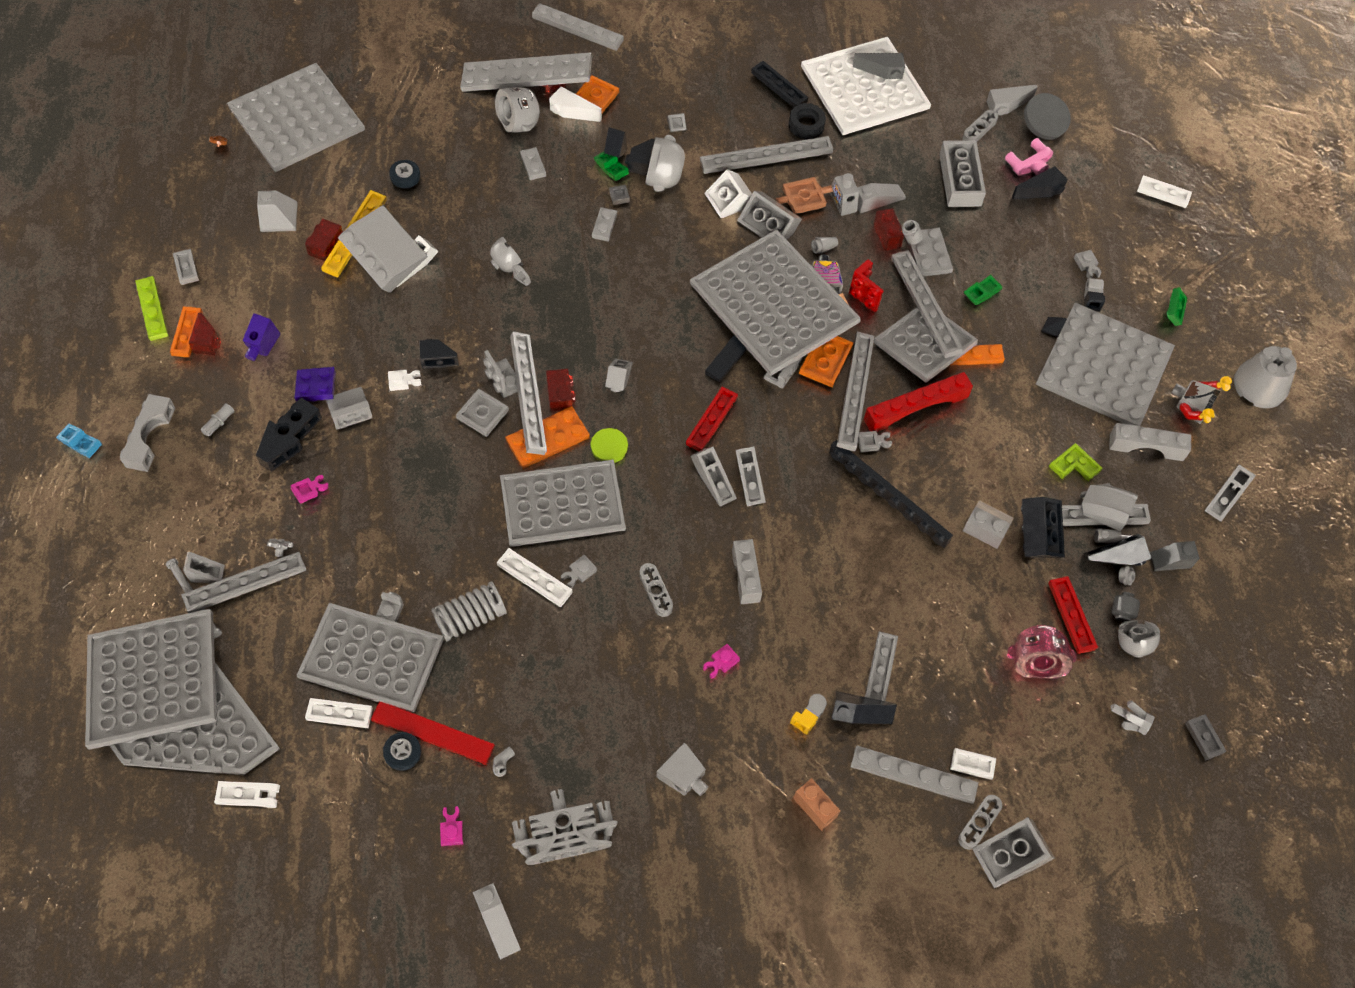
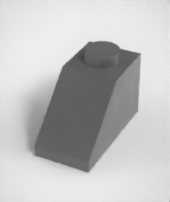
(1175, 556)

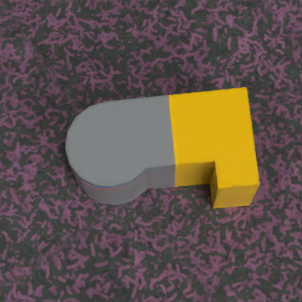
(813, 711)

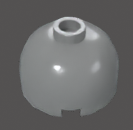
(504, 256)
(1138, 638)

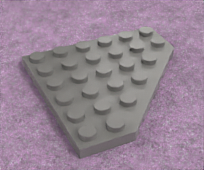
(226, 746)

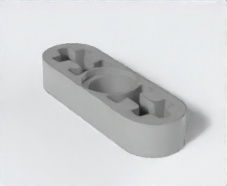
(982, 120)
(654, 598)
(978, 813)

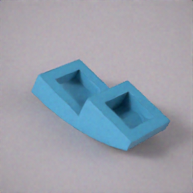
(79, 441)

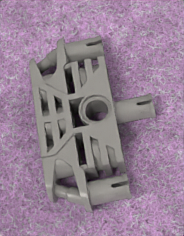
(566, 844)

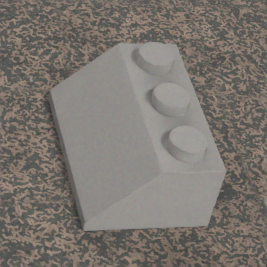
(766, 215)

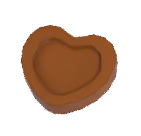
(219, 140)

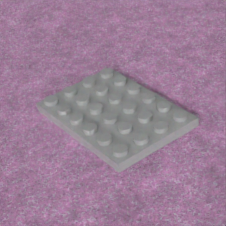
(562, 503)
(370, 657)

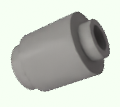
(912, 232)

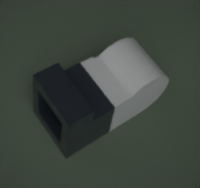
(1094, 293)

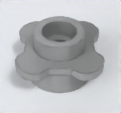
(1127, 575)

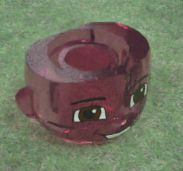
(1042, 653)

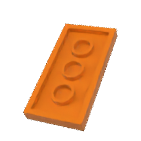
(560, 432)

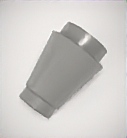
(823, 244)

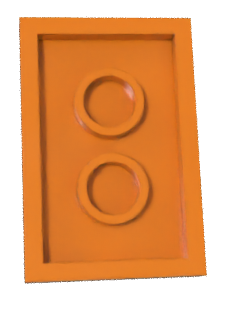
(827, 361)

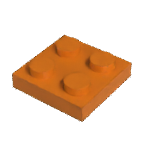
(598, 92)

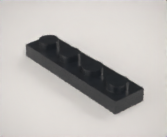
(779, 84)

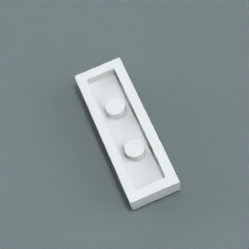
(1164, 191)
(339, 713)

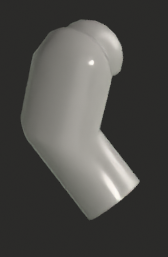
(500, 762)

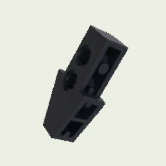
(279, 448)

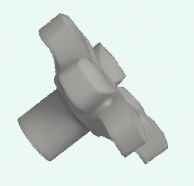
(279, 545)

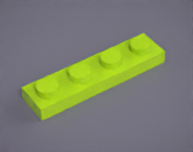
(151, 308)

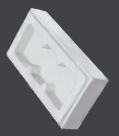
(973, 763)

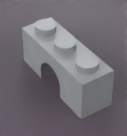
(748, 575)

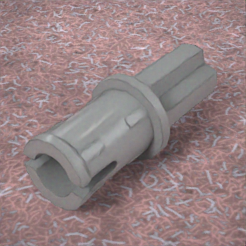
(217, 419)

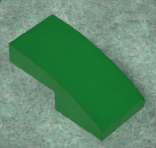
(611, 166)
(984, 290)

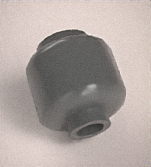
(1125, 607)

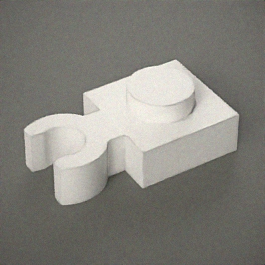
(400, 379)

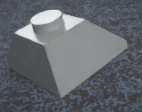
(276, 212)

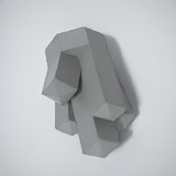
(1137, 720)

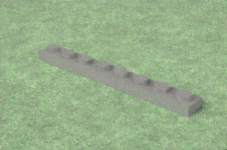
(766, 155)
(927, 304)
(855, 391)
(528, 394)

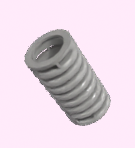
(460, 609)

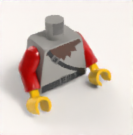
(1199, 398)

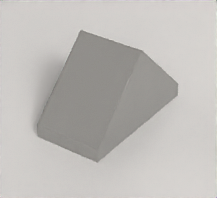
(201, 569)

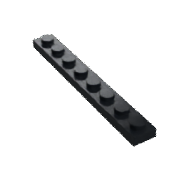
(894, 497)

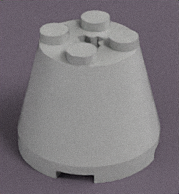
(1266, 377)

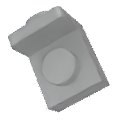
(390, 606)

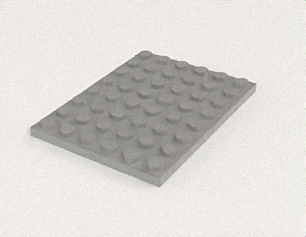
(774, 302)

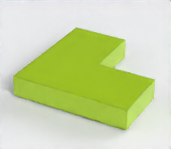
(1075, 459)

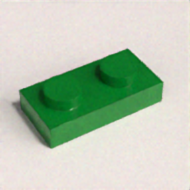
(1177, 306)

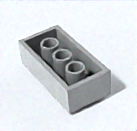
(962, 173)

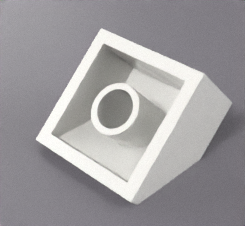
(728, 194)

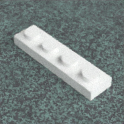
(534, 577)

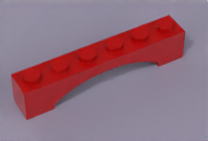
(947, 390)

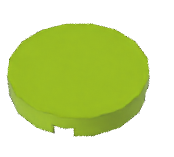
(609, 445)

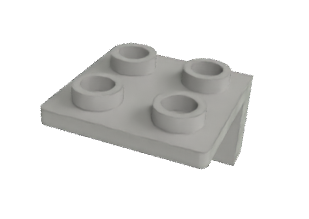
(501, 374)
(349, 408)

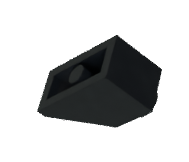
(639, 157)
(437, 354)

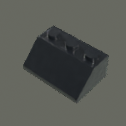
(1043, 528)

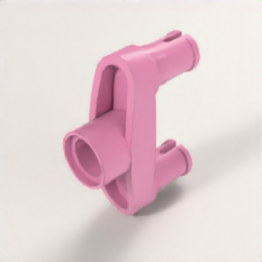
(1035, 163)

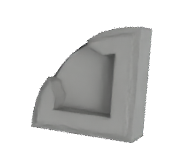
(521, 275)

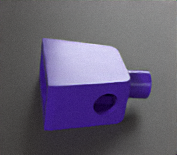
(260, 336)

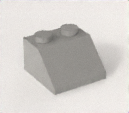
(988, 524)

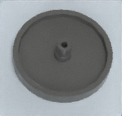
(1047, 116)

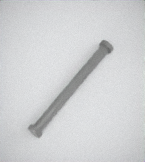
(173, 565)

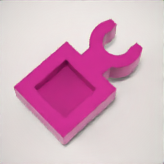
(306, 490)
(722, 659)
(452, 830)

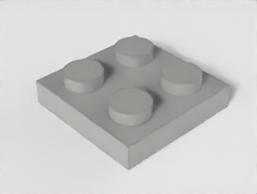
(482, 412)

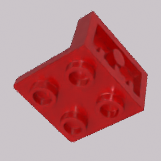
(864, 289)

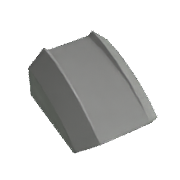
(1109, 505)

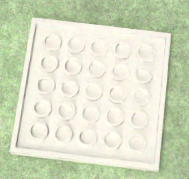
(858, 97)

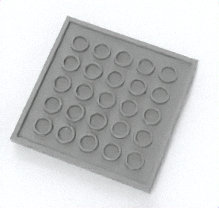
(295, 117)
(1105, 365)
(150, 679)

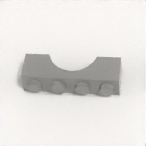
(155, 412)
(1131, 437)

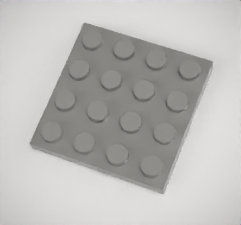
(915, 347)

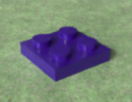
(315, 384)

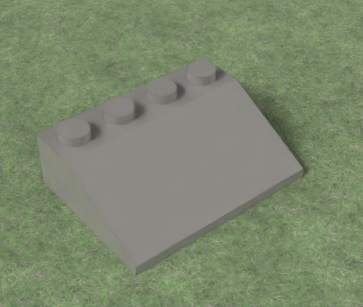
(383, 248)

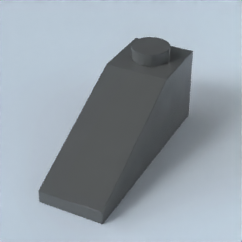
(881, 64)

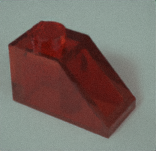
(204, 337)

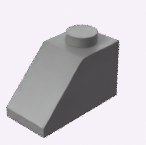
(618, 375)

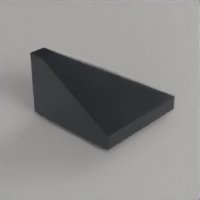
(1054, 326)

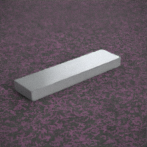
(881, 666)

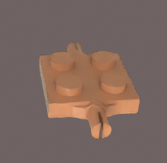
(804, 195)

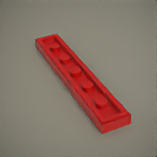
(433, 732)

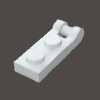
(246, 794)

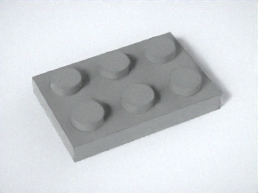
(931, 253)

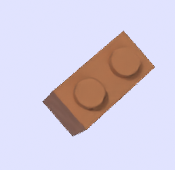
(816, 804)

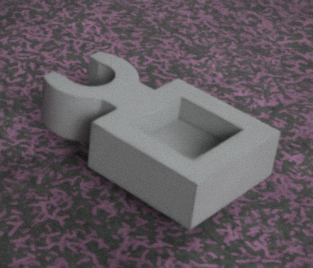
(1088, 262)
(871, 441)
(580, 569)

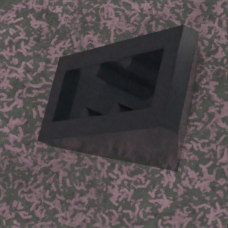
(615, 143)

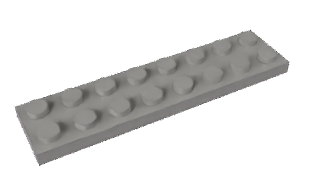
(526, 72)

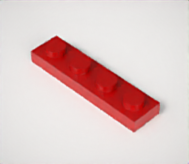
(711, 419)
(1073, 615)

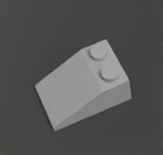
(1013, 852)

